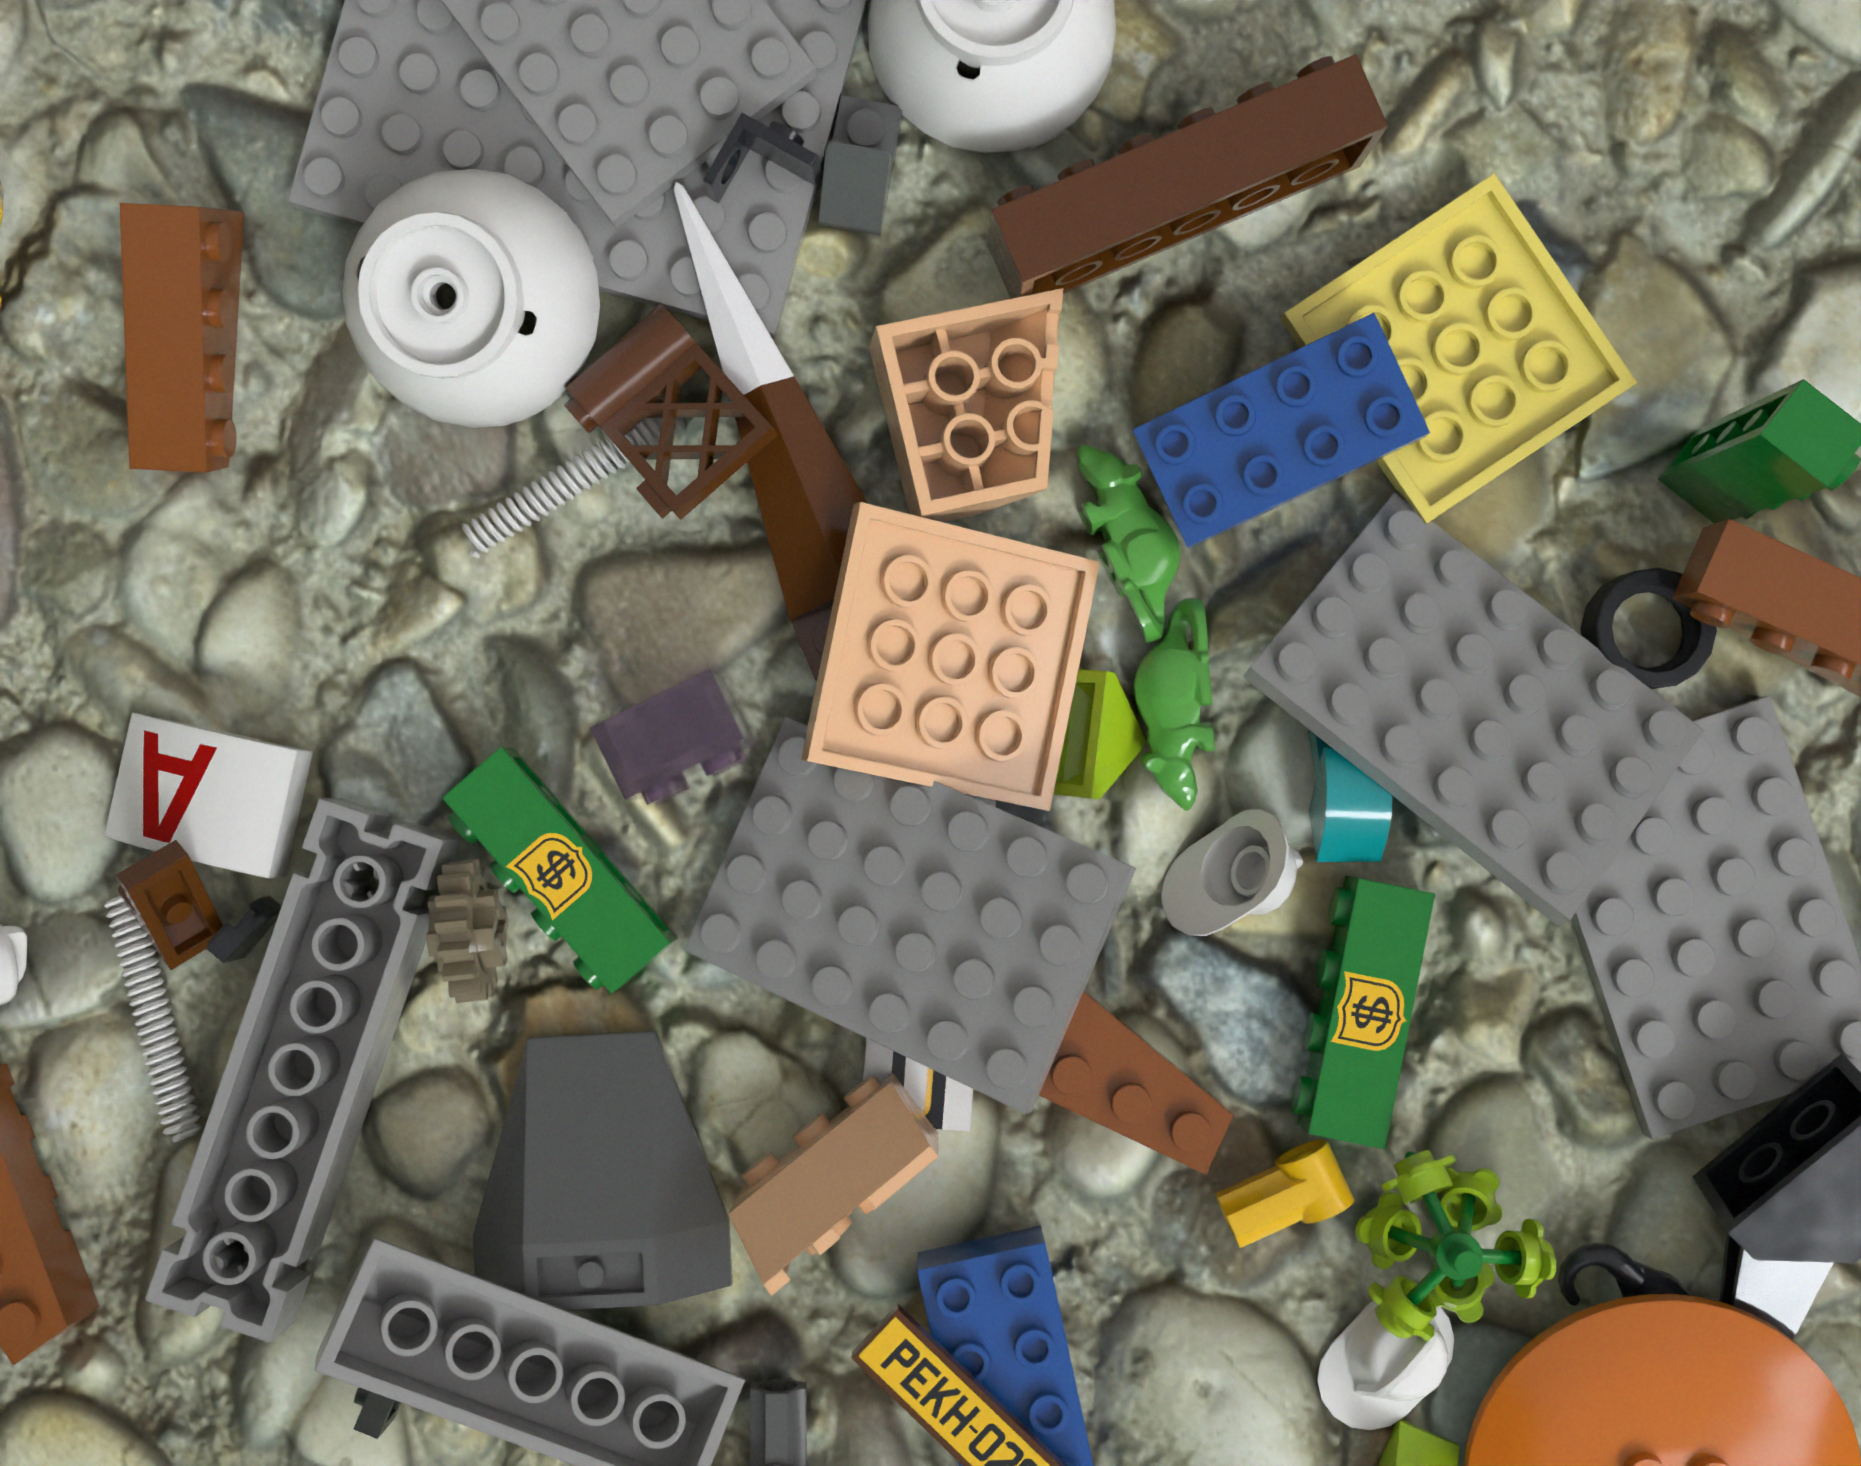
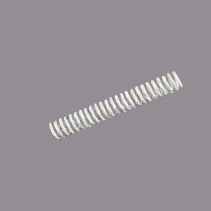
(605, 464)
(154, 1021)

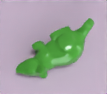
(1139, 546)
(1169, 693)

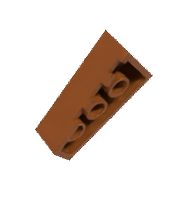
(180, 334)
(1777, 600)
(1133, 1088)
(40, 1265)

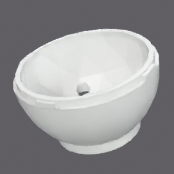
(1034, 59)
(503, 256)

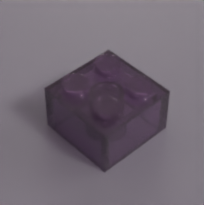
(673, 738)

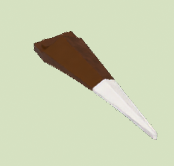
(797, 476)

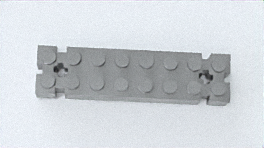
(302, 1070)

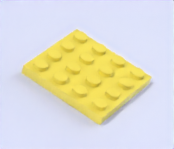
(1483, 338)

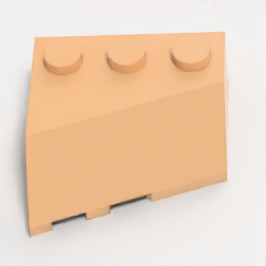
(970, 403)
(833, 1169)

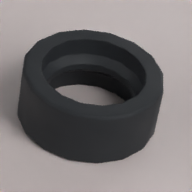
(1696, 639)

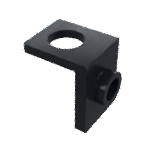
(773, 142)

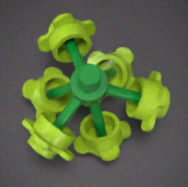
(1457, 1258)

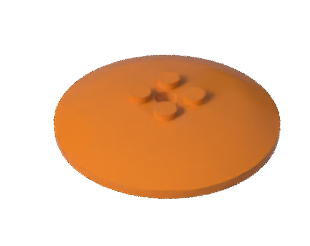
(1662, 1388)

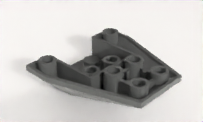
(601, 1181)

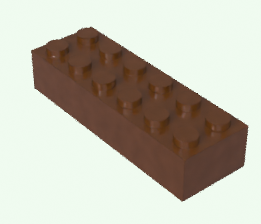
(1186, 180)

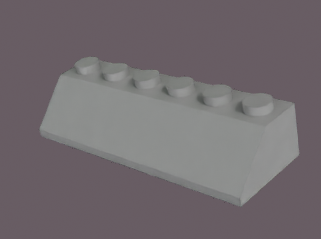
(521, 1367)

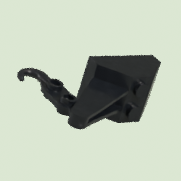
(1785, 1202)

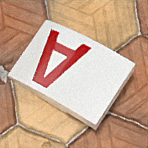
(212, 791)

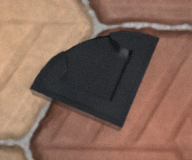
(236, 942)

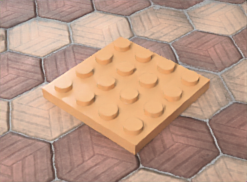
(950, 658)

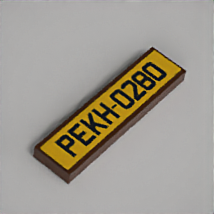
(946, 1396)

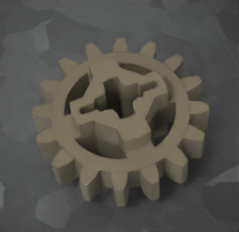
(467, 931)

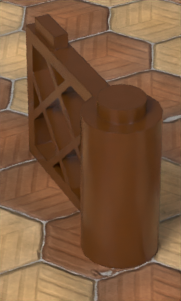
(632, 384)

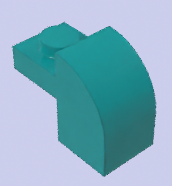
(1346, 809)

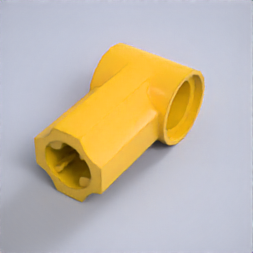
(1301, 1187)

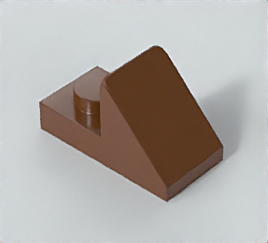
(170, 904)

